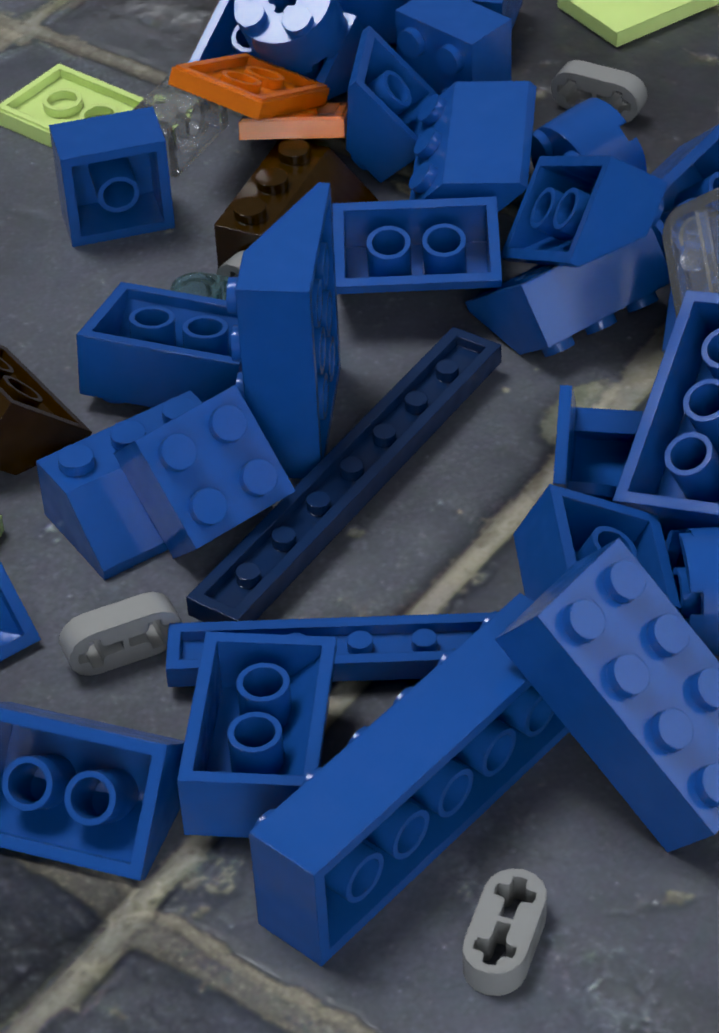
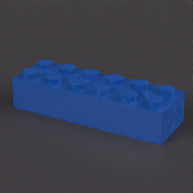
(399, 793)

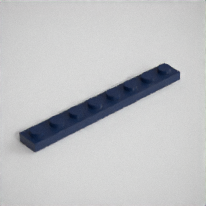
(344, 480)

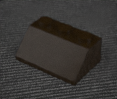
(277, 186)
(31, 418)

